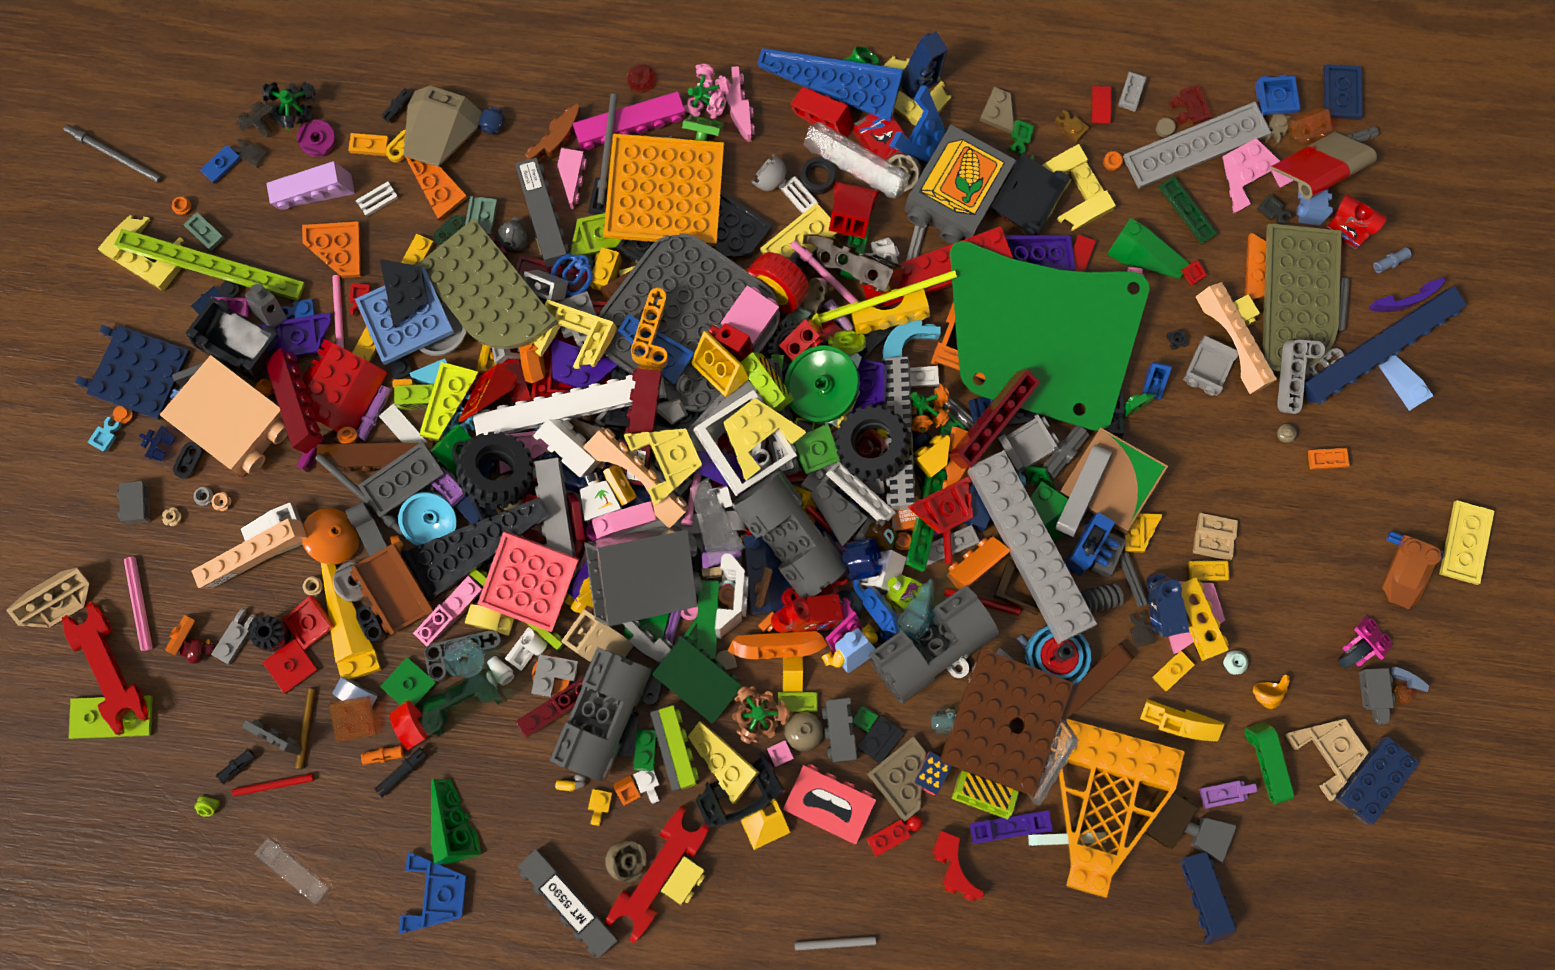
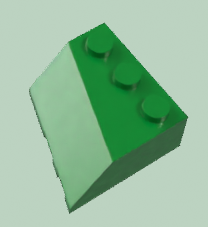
(1049, 506)

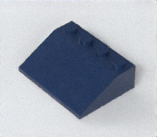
(758, 557)

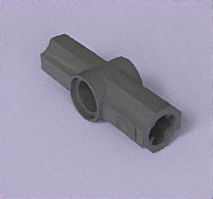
(1066, 451)

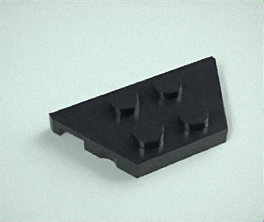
(404, 289)

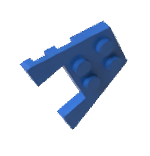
(926, 133)
(442, 896)

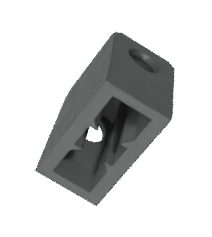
(259, 299)
(1211, 837)

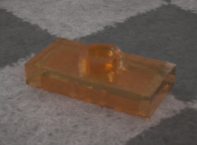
(762, 588)

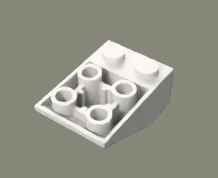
(269, 520)

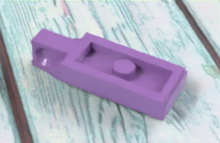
(1226, 793)

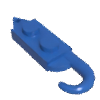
(877, 607)

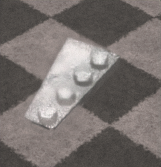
(714, 524)

